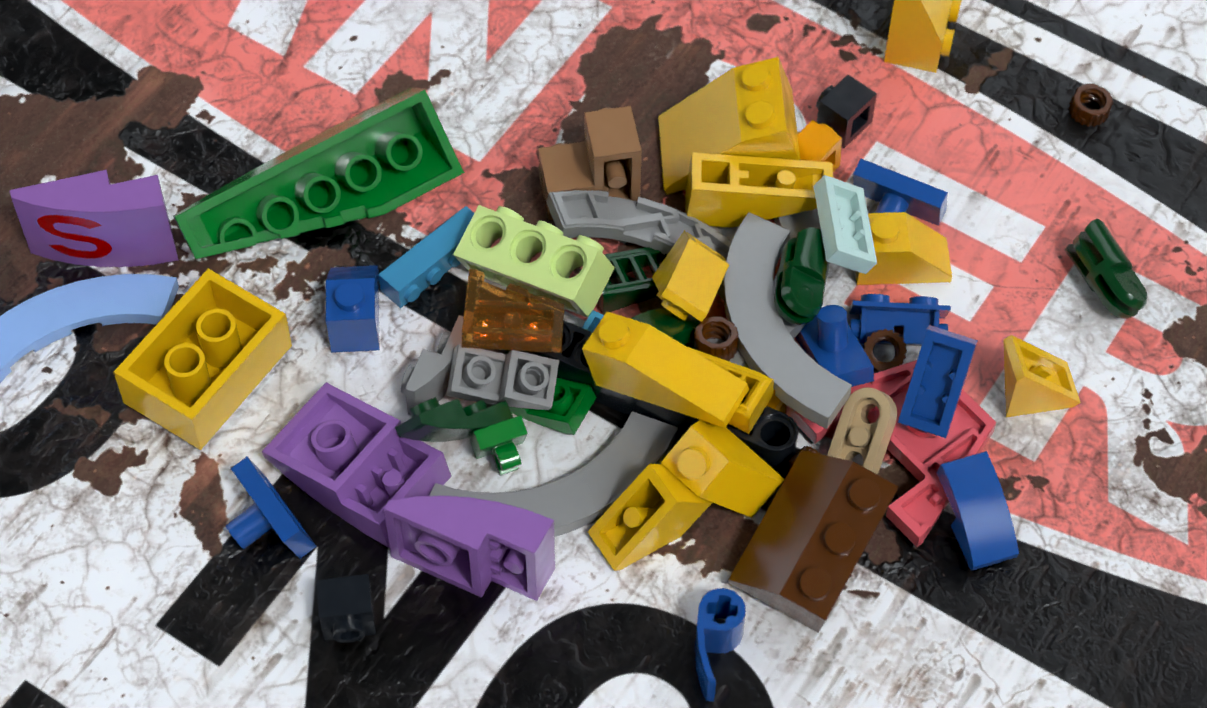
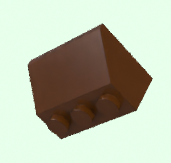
(813, 536)

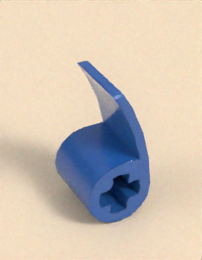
(715, 636)

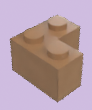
(603, 162)

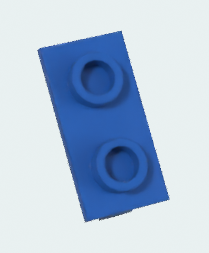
(879, 313)

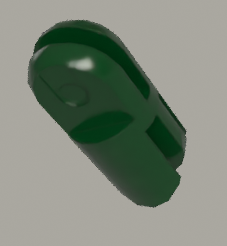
(1107, 270)
(801, 277)

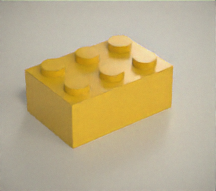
(203, 358)

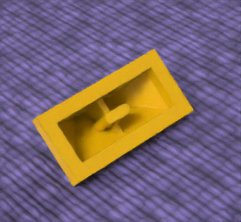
(1035, 380)

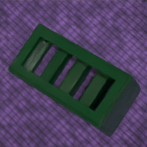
(627, 292)

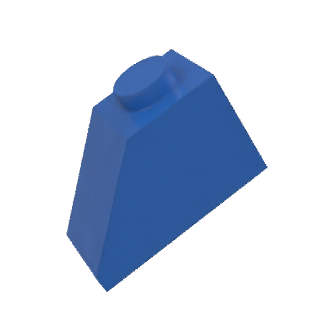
(353, 308)

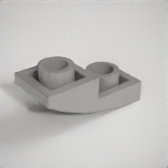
(432, 371)
(494, 377)

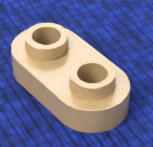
(855, 433)

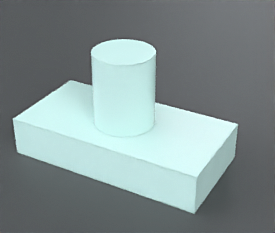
(845, 224)

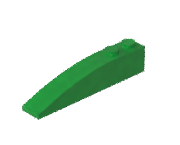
(329, 180)

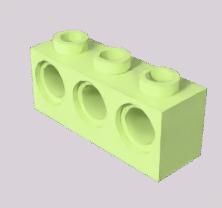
(547, 275)

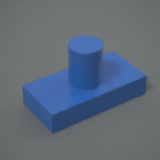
(900, 192)
(835, 346)
(937, 381)
(266, 513)

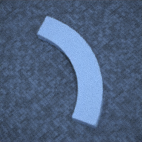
(81, 303)

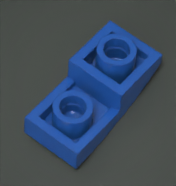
(981, 511)

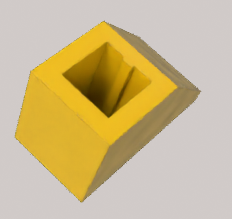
(690, 277)

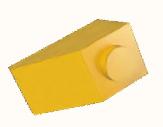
(906, 252)
(722, 469)
(646, 517)

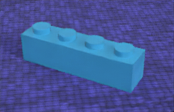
(425, 261)

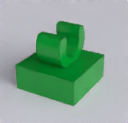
(501, 442)

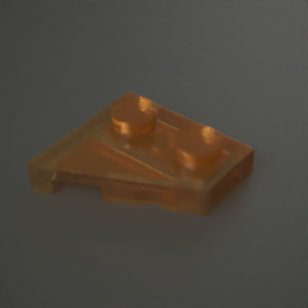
(510, 318)

